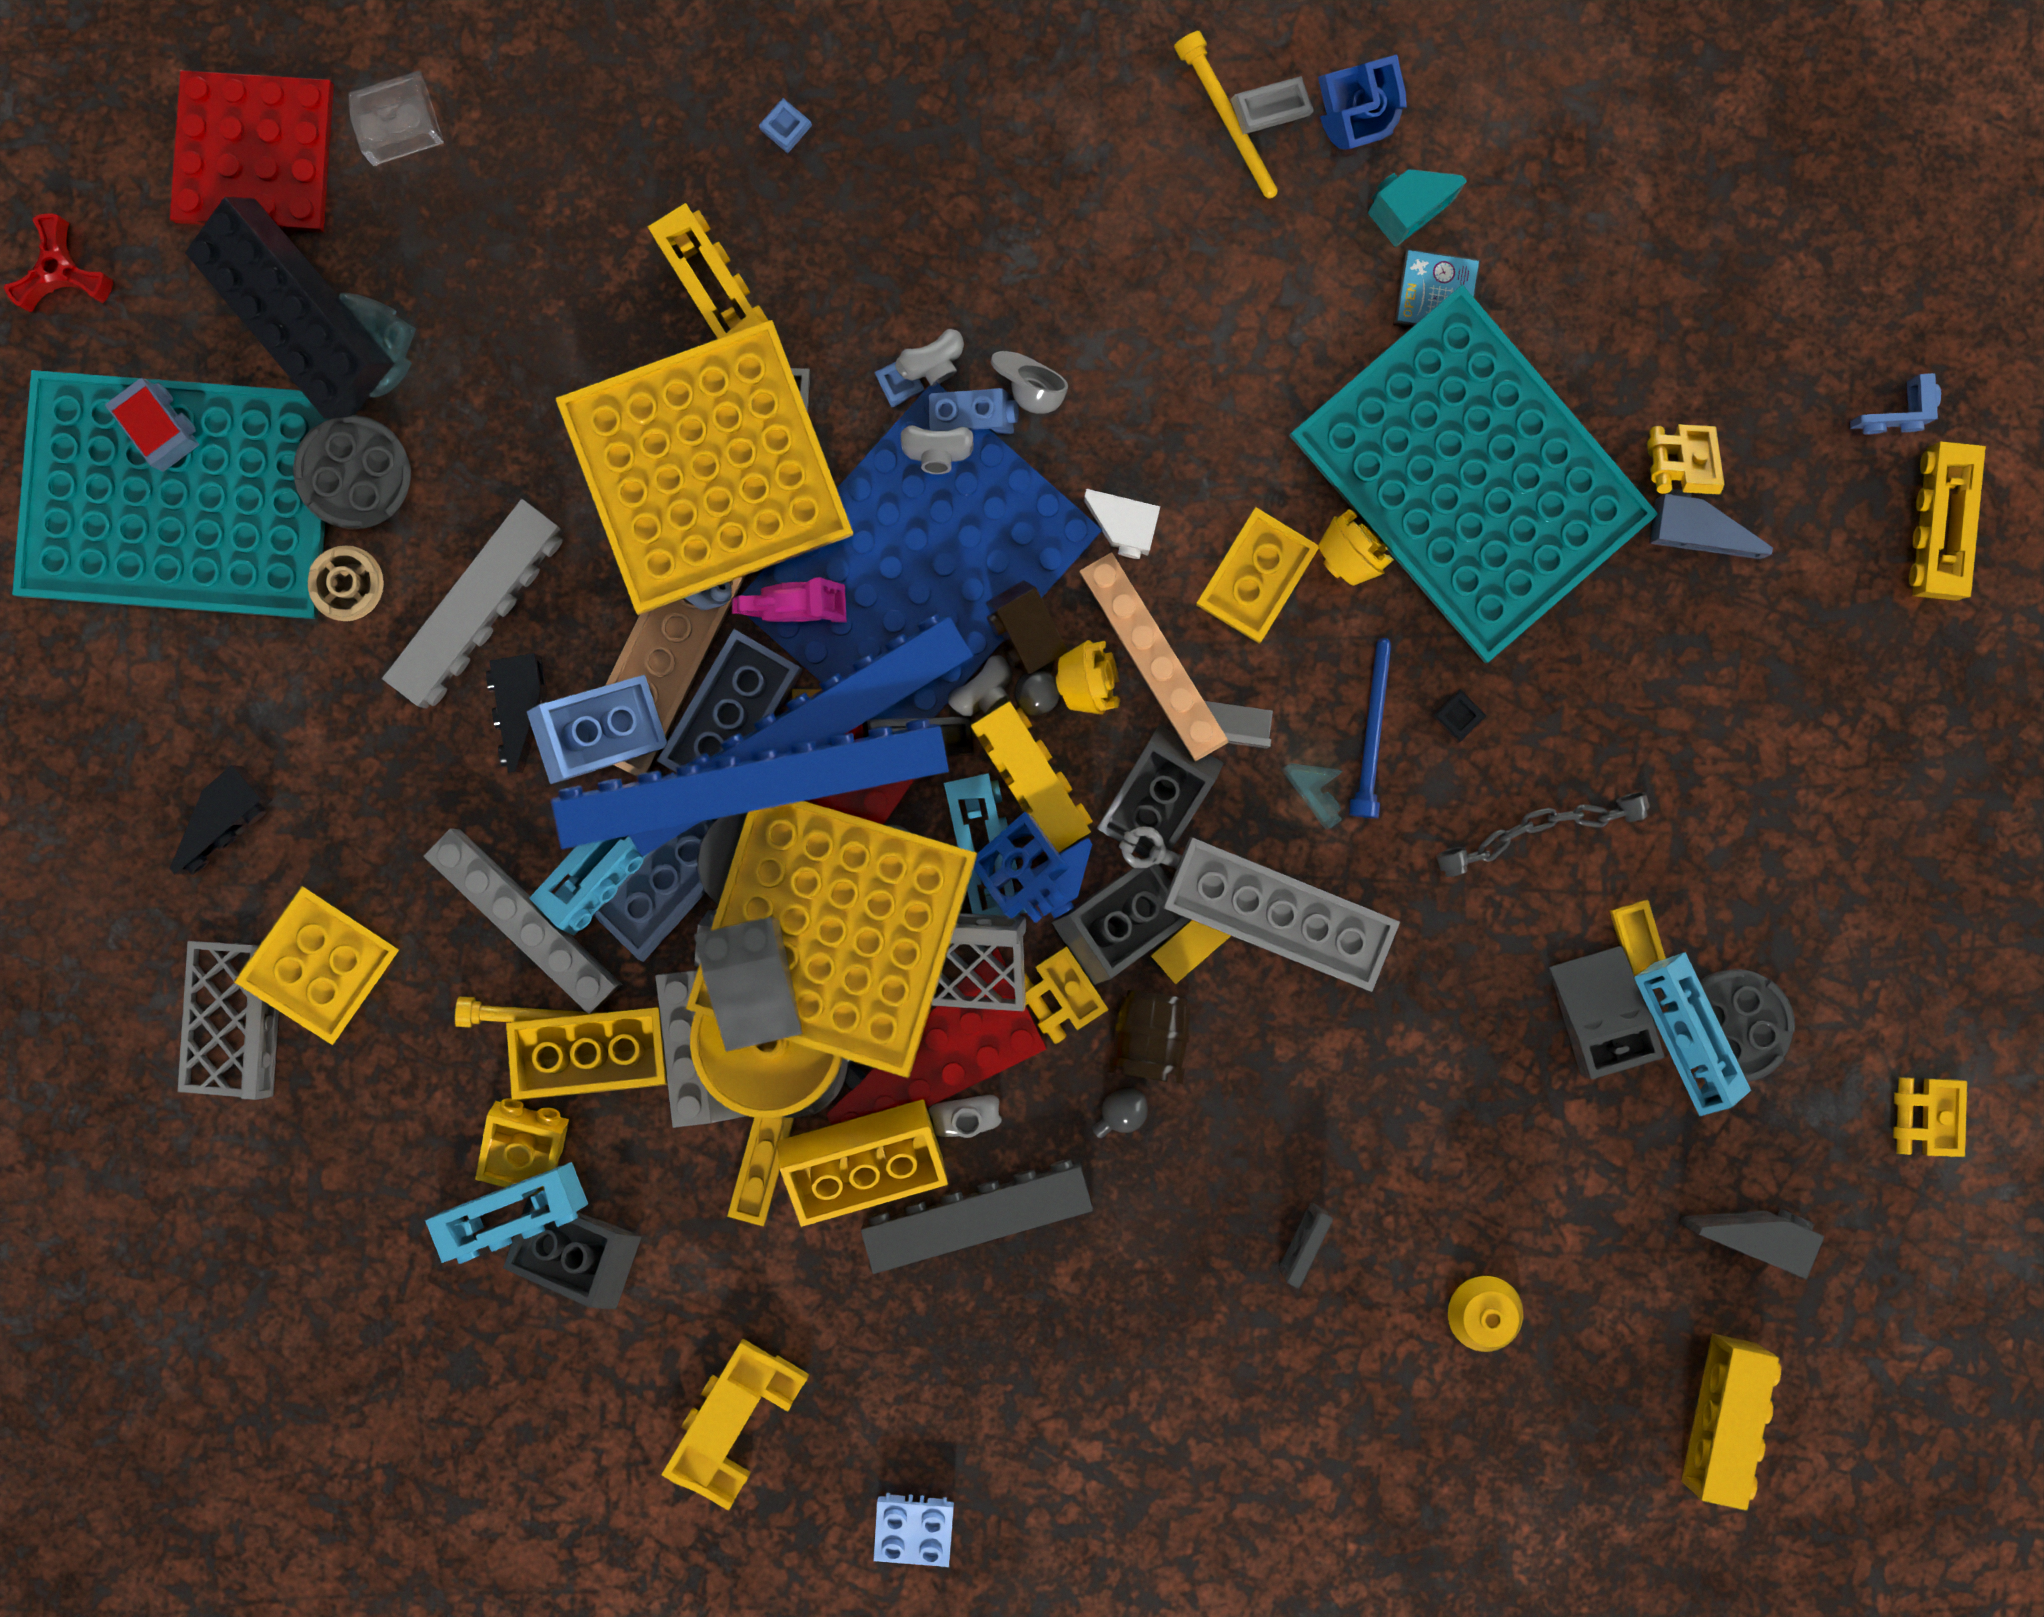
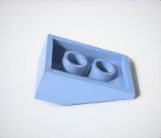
(597, 728)

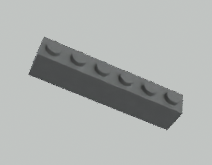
(976, 1217)

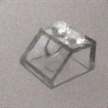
(394, 118)

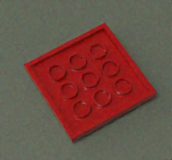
(252, 141)

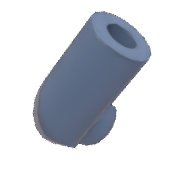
(712, 597)

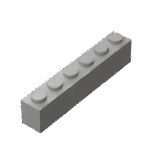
(474, 605)
(522, 920)

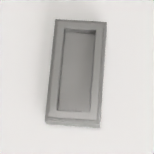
(1272, 105)

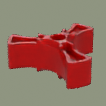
(55, 268)

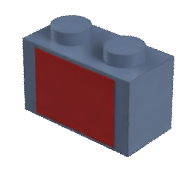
(153, 424)

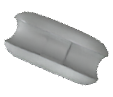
(932, 360)
(937, 448)
(985, 690)
(965, 1116)

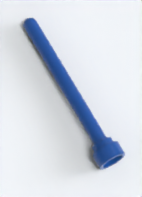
(1365, 800)

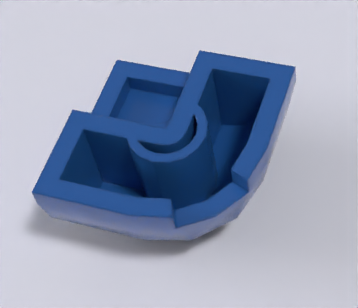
(1363, 102)

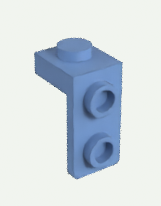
(1923, 401)
(973, 410)

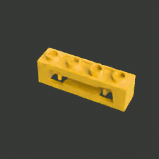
(677, 229)
(1943, 469)

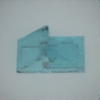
(1307, 782)

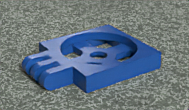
(1035, 887)

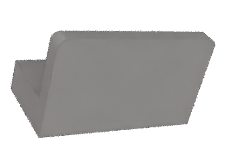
(1243, 724)

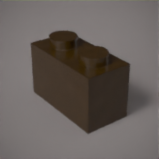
(1025, 627)

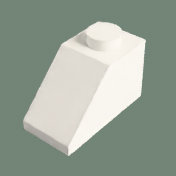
(1124, 522)

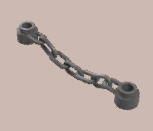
(1631, 806)

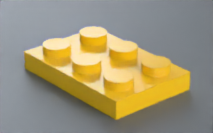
(1257, 575)

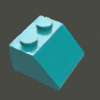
(1411, 201)

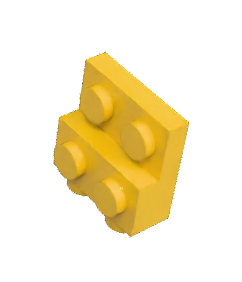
(519, 1143)

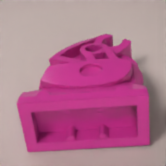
(796, 602)

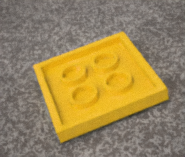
(316, 965)

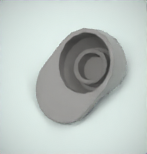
(1033, 384)

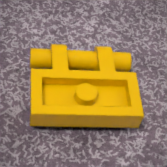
(1698, 459)
(1071, 989)
(1943, 1117)

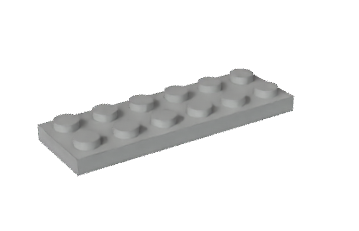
(1280, 914)

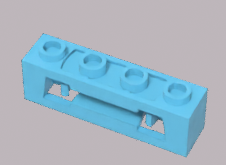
(971, 790)
(598, 870)
(1693, 1034)
(455, 1237)

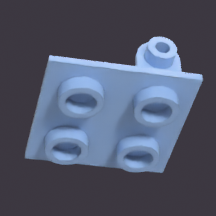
(913, 1530)

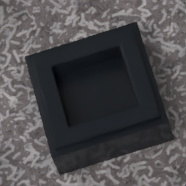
(1459, 715)

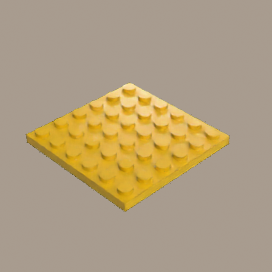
(704, 467)
(859, 920)

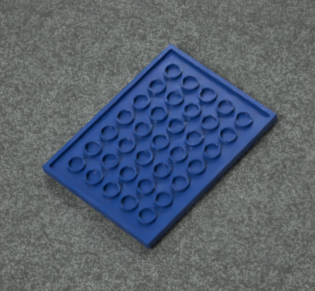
(928, 550)

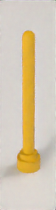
(1193, 51)
(472, 1012)

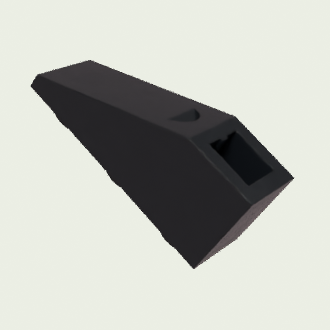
(518, 688)
(219, 813)

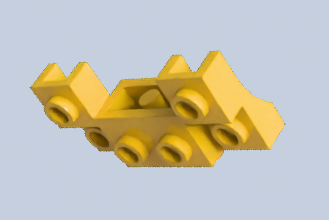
(701, 1455)

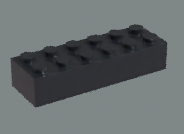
(289, 307)

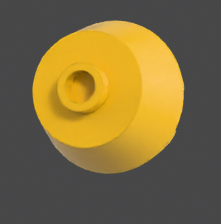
(1352, 550)
(1088, 678)
(1485, 1313)

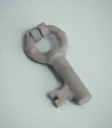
(1157, 855)

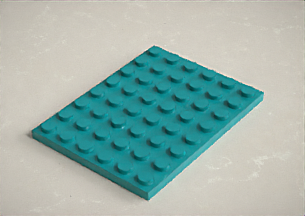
(1473, 474)
(200, 536)

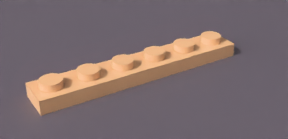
(1153, 657)

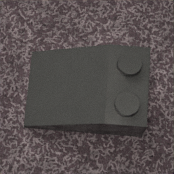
(1160, 792)
(1119, 923)
(749, 983)
(1775, 1239)
(578, 1259)

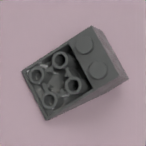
(1605, 1013)

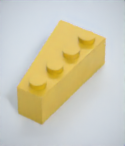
(1030, 777)

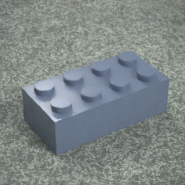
(735, 694)

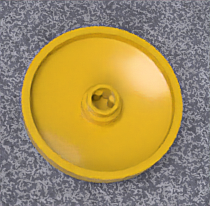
(760, 1078)

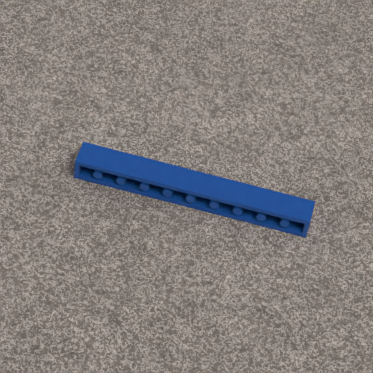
(841, 702)
(750, 784)

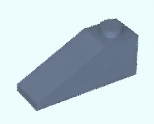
(1702, 527)

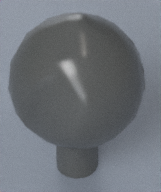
(1038, 691)
(1122, 1112)

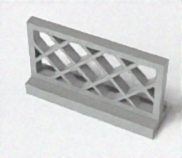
(992, 932)
(259, 1029)

